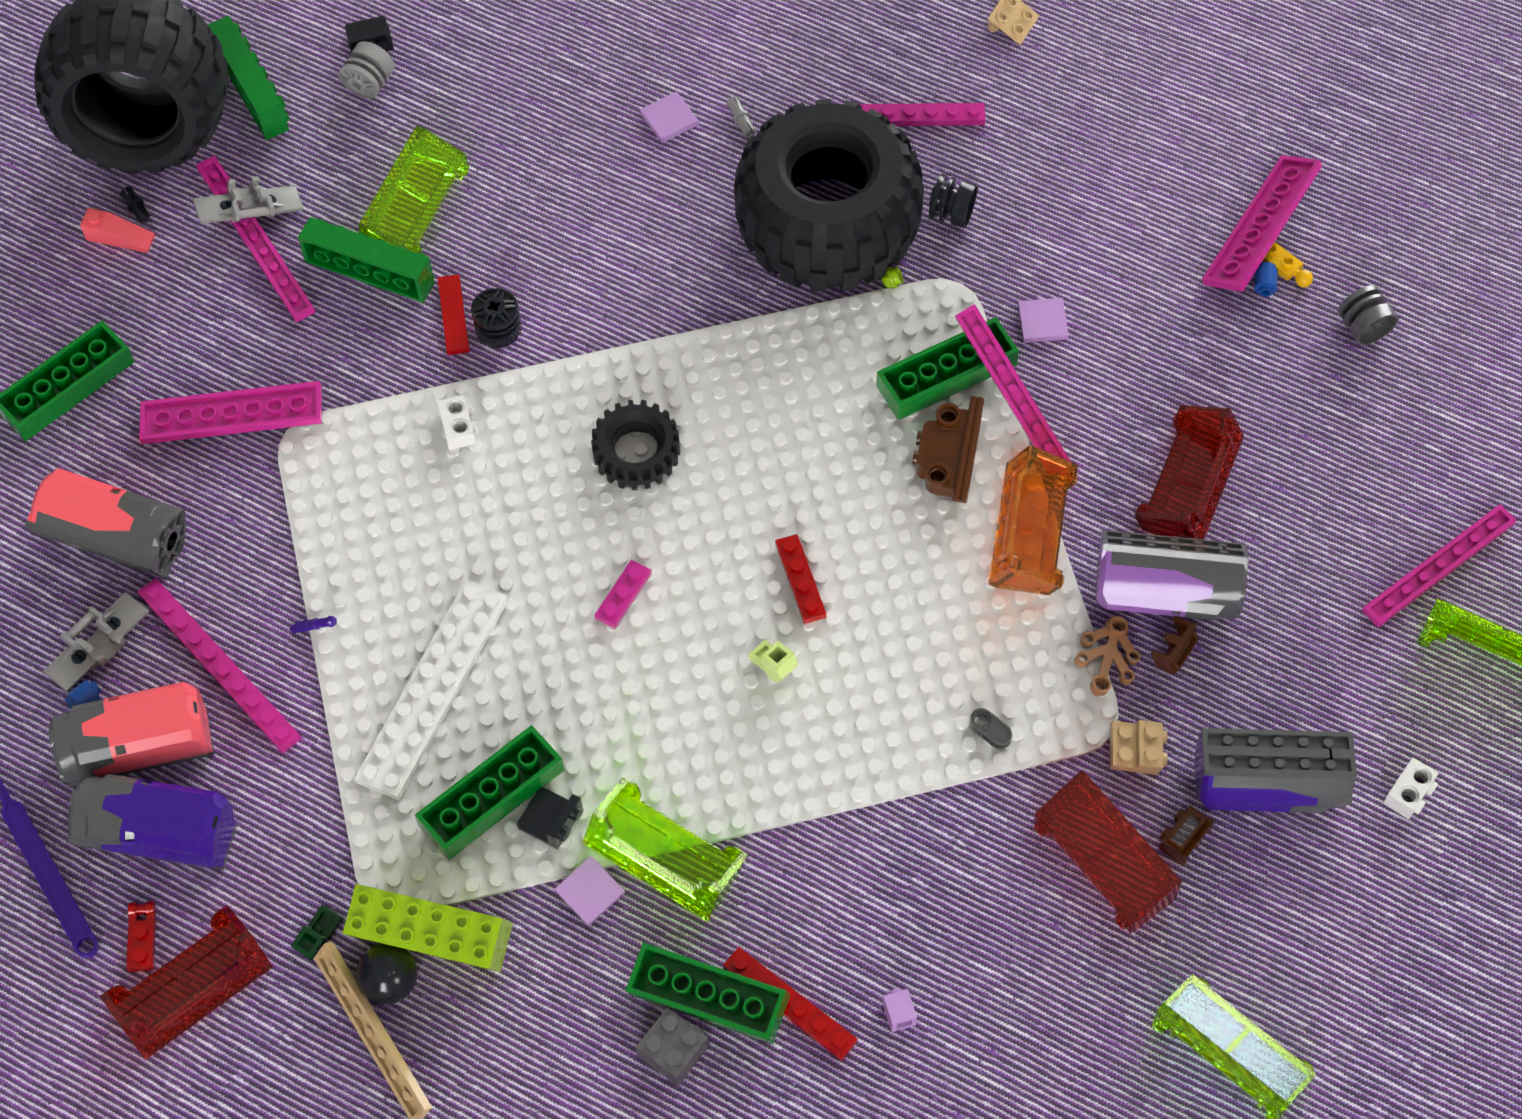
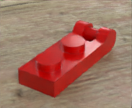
(141, 937)

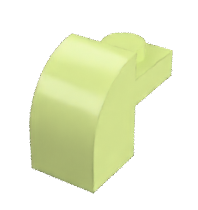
(774, 660)

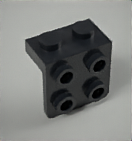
(370, 30)
(550, 817)

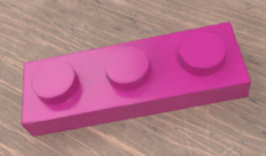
(623, 594)

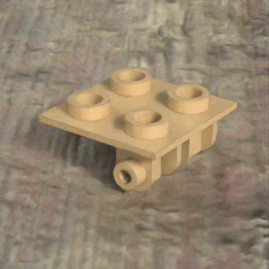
(1013, 19)

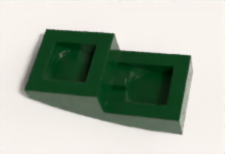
(318, 932)

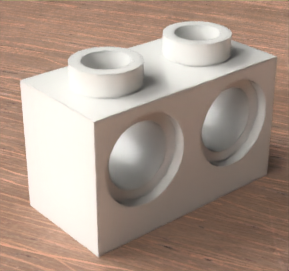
(456, 422)
(1409, 787)

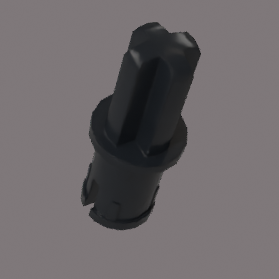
(135, 204)

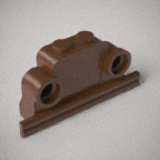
(949, 449)

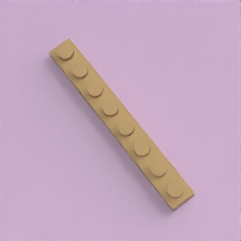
(372, 1032)

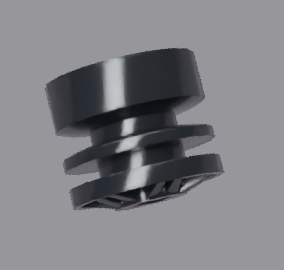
(953, 200)
(496, 318)

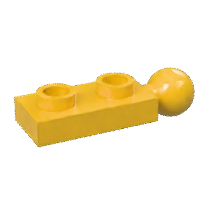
(1288, 265)

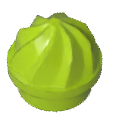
(892, 278)

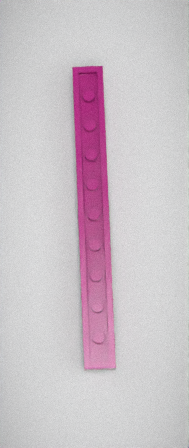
(260, 247)
(219, 666)

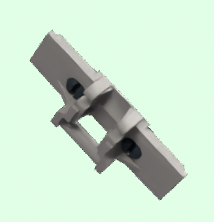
(247, 202)
(101, 646)

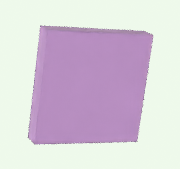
(669, 117)
(1043, 320)
(589, 891)

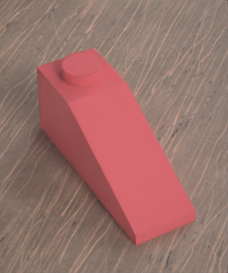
(115, 231)

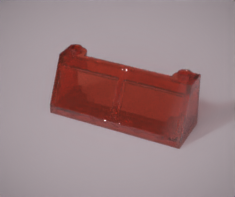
(1193, 473)
(1108, 851)
(188, 985)

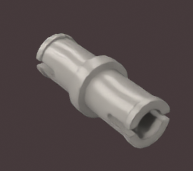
(741, 116)

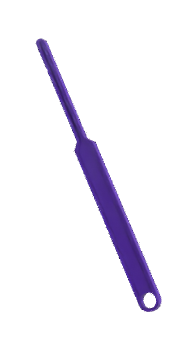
(47, 873)

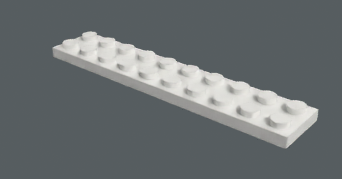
(431, 690)

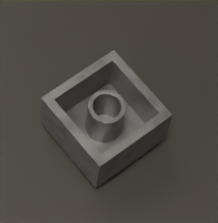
(672, 1046)

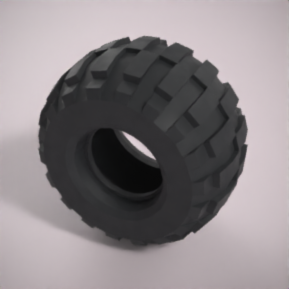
(125, 118)
(830, 240)

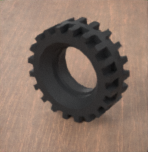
(635, 419)

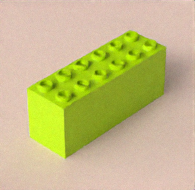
(428, 927)

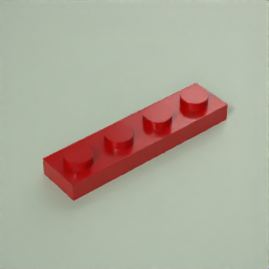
(800, 579)

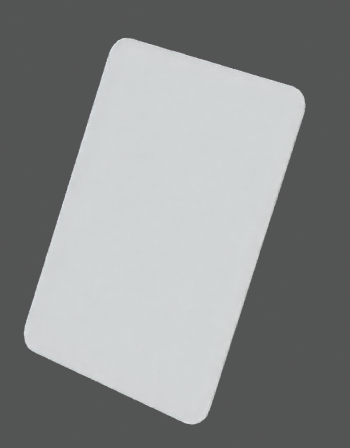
(773, 445)

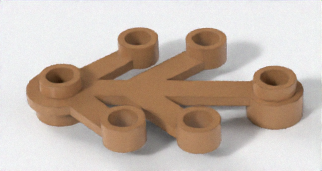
(1109, 652)

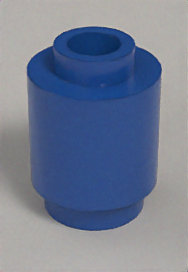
(1266, 279)
(83, 693)

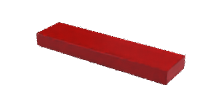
(453, 314)

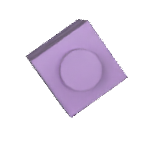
(899, 1009)

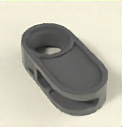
(994, 732)

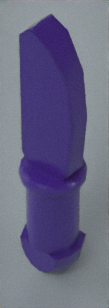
(312, 624)

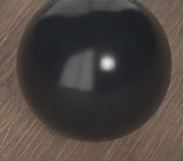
(386, 974)

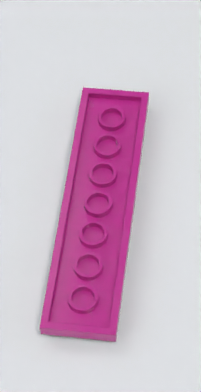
(1261, 223)
(230, 412)

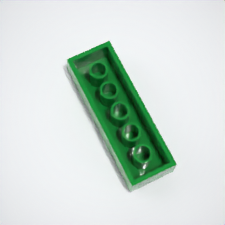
(251, 79)
(366, 259)
(938, 372)
(64, 380)
(489, 792)
(708, 993)

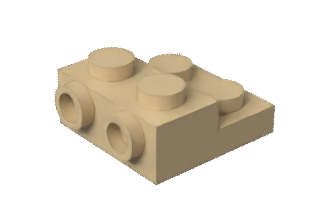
(1138, 746)

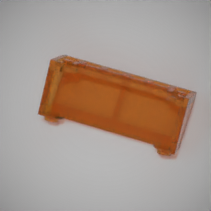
(1031, 522)

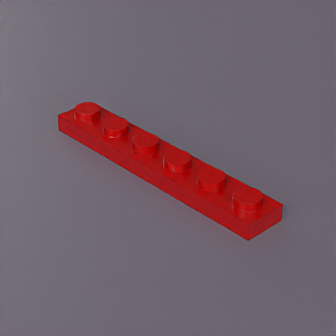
(799, 1009)

